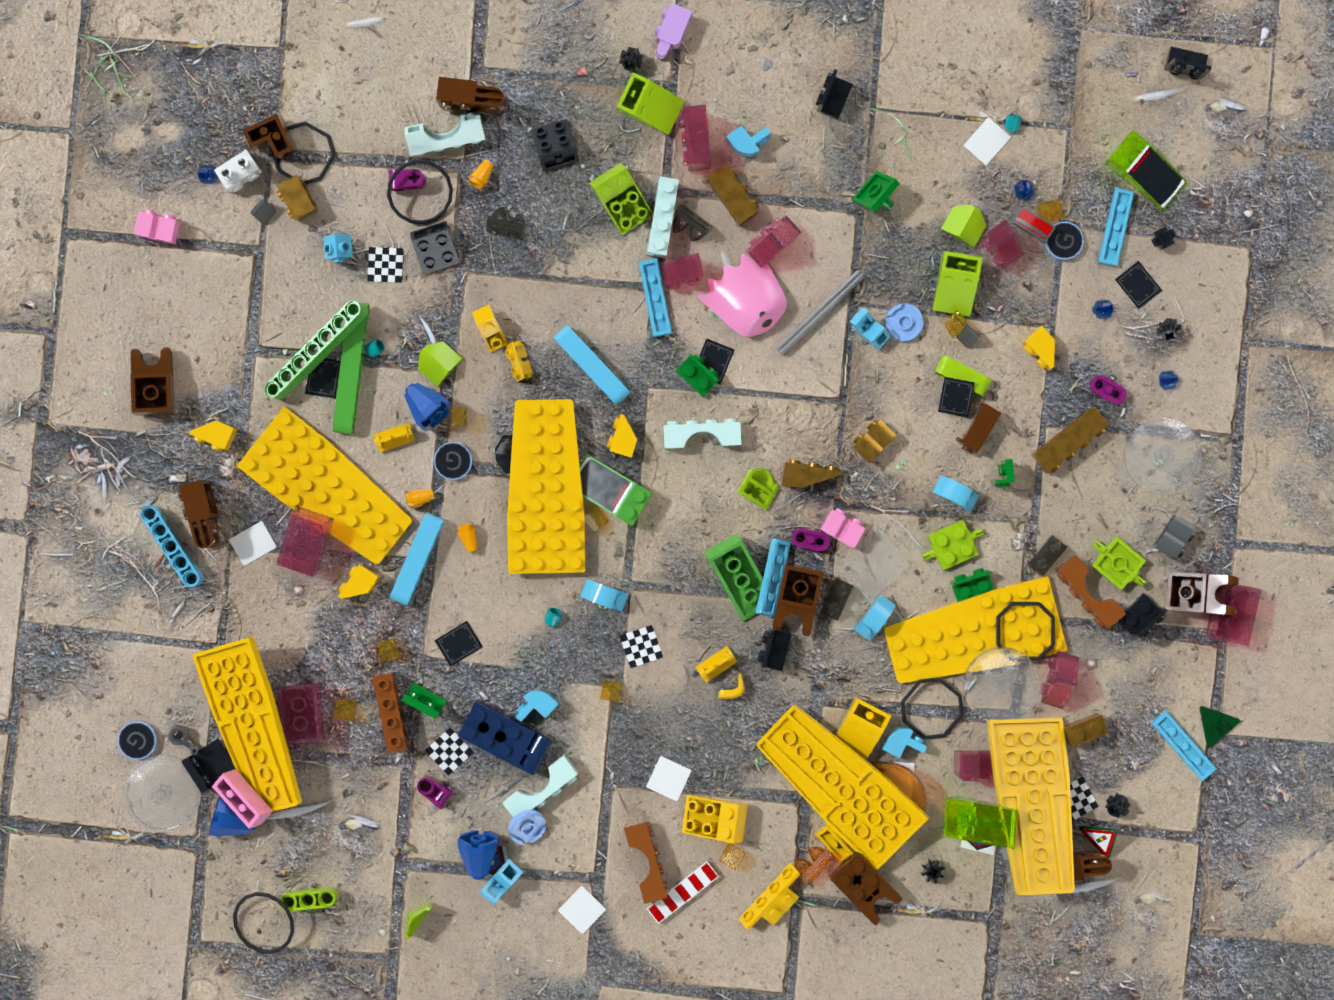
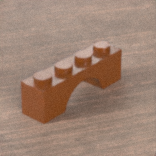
(1073, 573)
(640, 838)

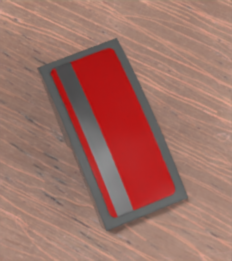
(1033, 224)

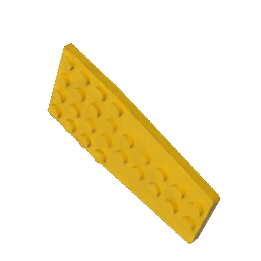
(313, 474)
(545, 490)
(954, 635)
(249, 719)
(1035, 779)
(842, 786)

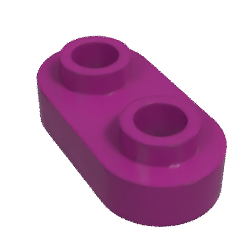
(1107, 389)
(810, 539)

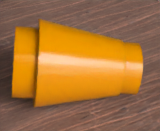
(481, 175)
(419, 497)
(468, 536)

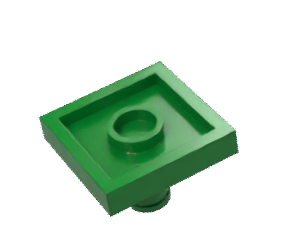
(876, 192)

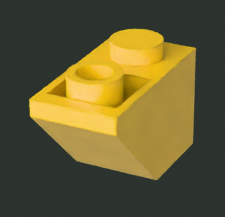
(489, 328)
(1042, 347)
(216, 433)
(624, 438)
(360, 582)

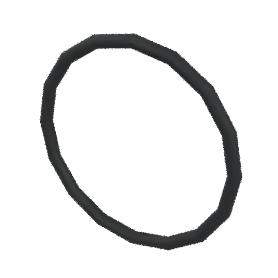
(427, 220)
(281, 904)

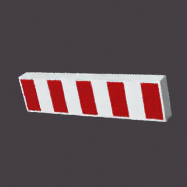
(683, 892)

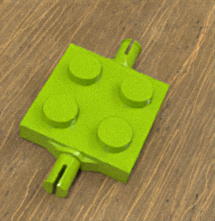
(952, 544)
(1118, 563)

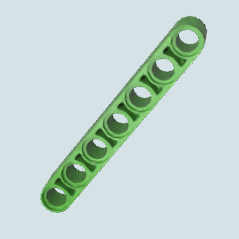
(324, 349)
(350, 378)

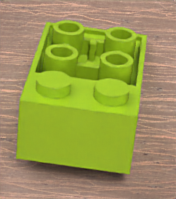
(650, 104)
(621, 198)
(957, 283)

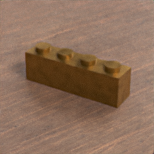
(1070, 439)

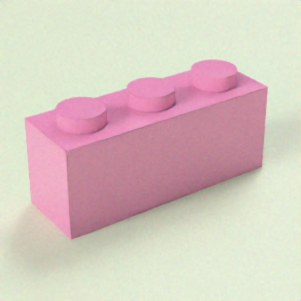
(242, 798)

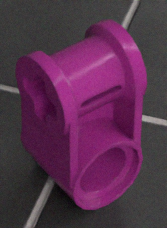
(404, 181)
(435, 792)

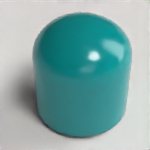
(1012, 123)
(372, 348)
(552, 619)

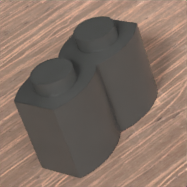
(1174, 537)

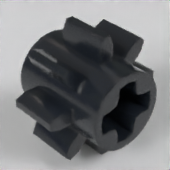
(631, 59)
(1163, 238)
(1169, 330)
(1117, 805)
(927, 868)

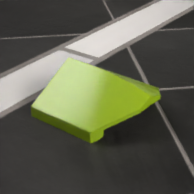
(965, 224)
(437, 362)
(758, 487)
(415, 918)

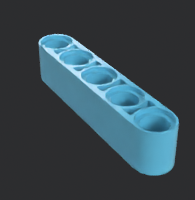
(591, 365)
(164, 540)
(416, 559)

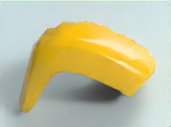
(735, 693)

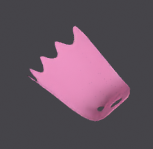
(743, 295)

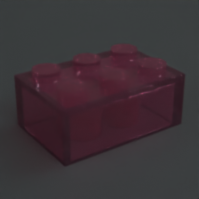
(695, 138)
(305, 541)
(1235, 628)
(301, 712)

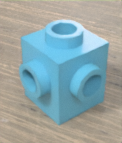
(337, 247)

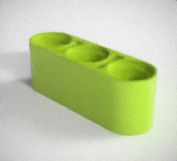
(953, 369)
(316, 893)

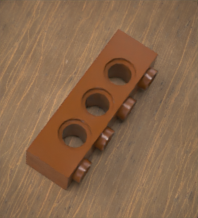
(390, 712)

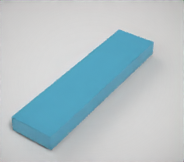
(1116, 227)
(655, 297)
(773, 577)
(1183, 746)

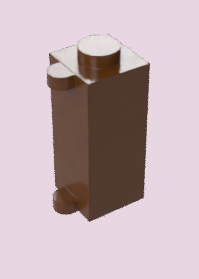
(979, 428)

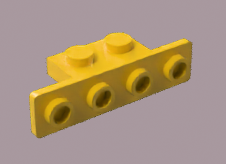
(774, 900)

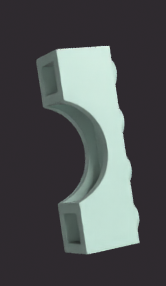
(423, 140)
(662, 217)
(727, 433)
(560, 772)

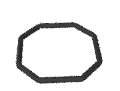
(326, 166)
(1027, 604)
(954, 722)

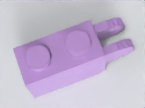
(672, 29)

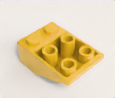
(862, 727)
(714, 818)

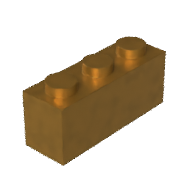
(733, 194)

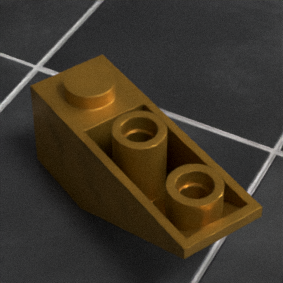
(802, 475)

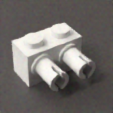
(238, 171)

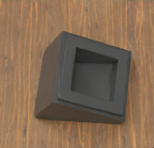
(263, 211)
(967, 336)

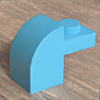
(744, 144)
(869, 329)
(956, 493)
(604, 595)
(875, 617)
(537, 699)
(898, 739)
(500, 881)

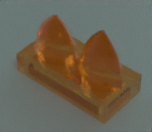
(810, 871)

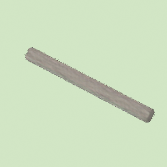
(820, 312)

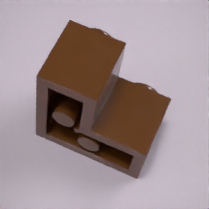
(271, 131)

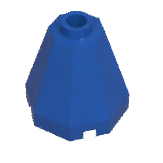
(426, 405)
(226, 822)
(477, 852)

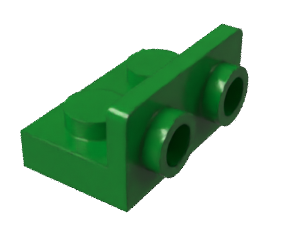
(697, 374)
(1005, 470)
(972, 585)
(424, 700)

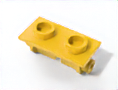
(515, 353)
(394, 437)
(716, 664)

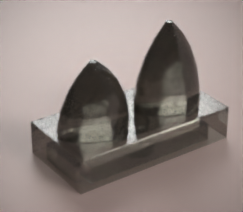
(686, 217)
(501, 226)
(1047, 555)
(836, 599)

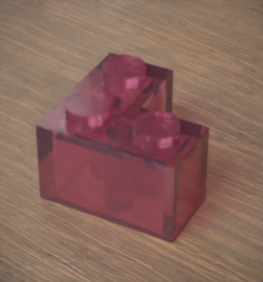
(773, 240)
(1002, 245)
(682, 271)
(1060, 679)
(972, 764)

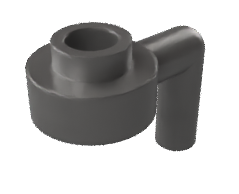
(183, 739)

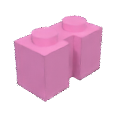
(157, 228)
(843, 528)

